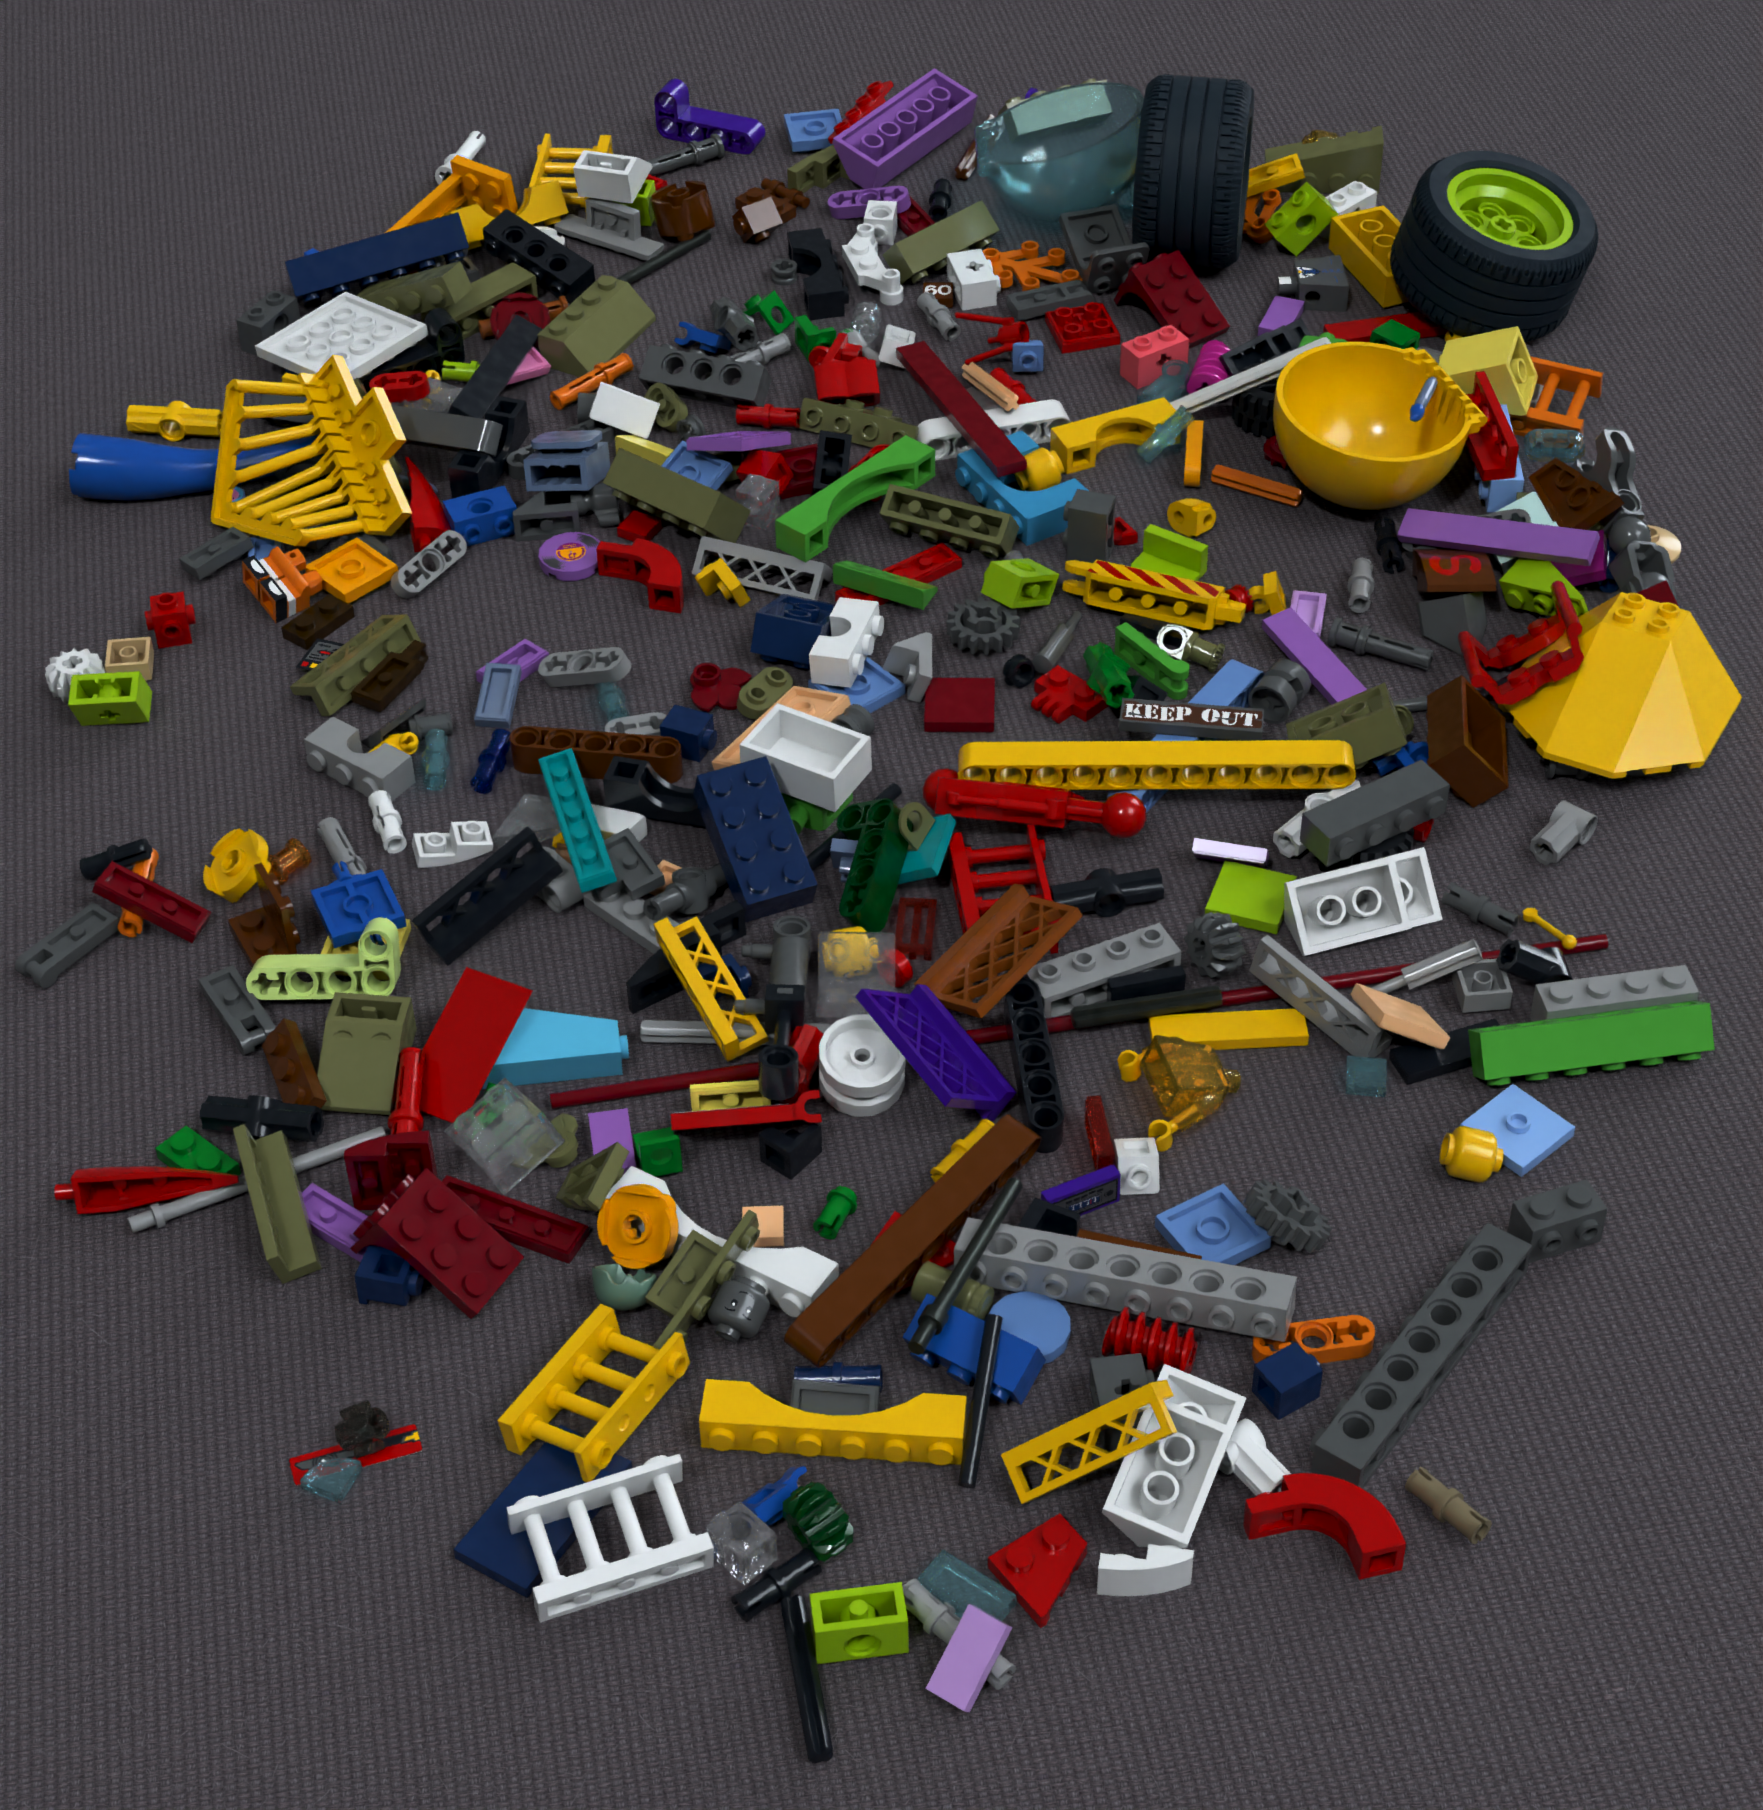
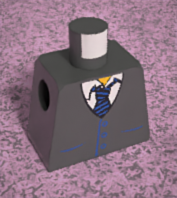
(1318, 283)

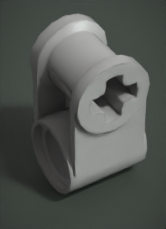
(562, 890)

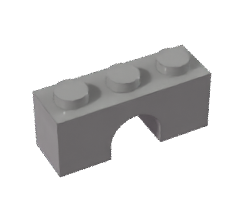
(338, 753)

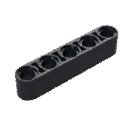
(1034, 1063)

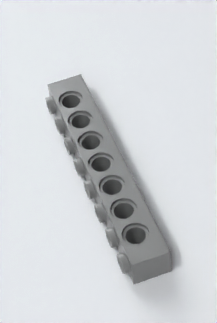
(1142, 1279)

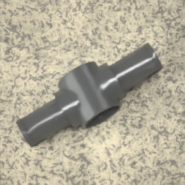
(687, 893)

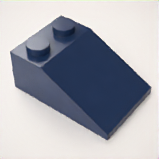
(790, 629)

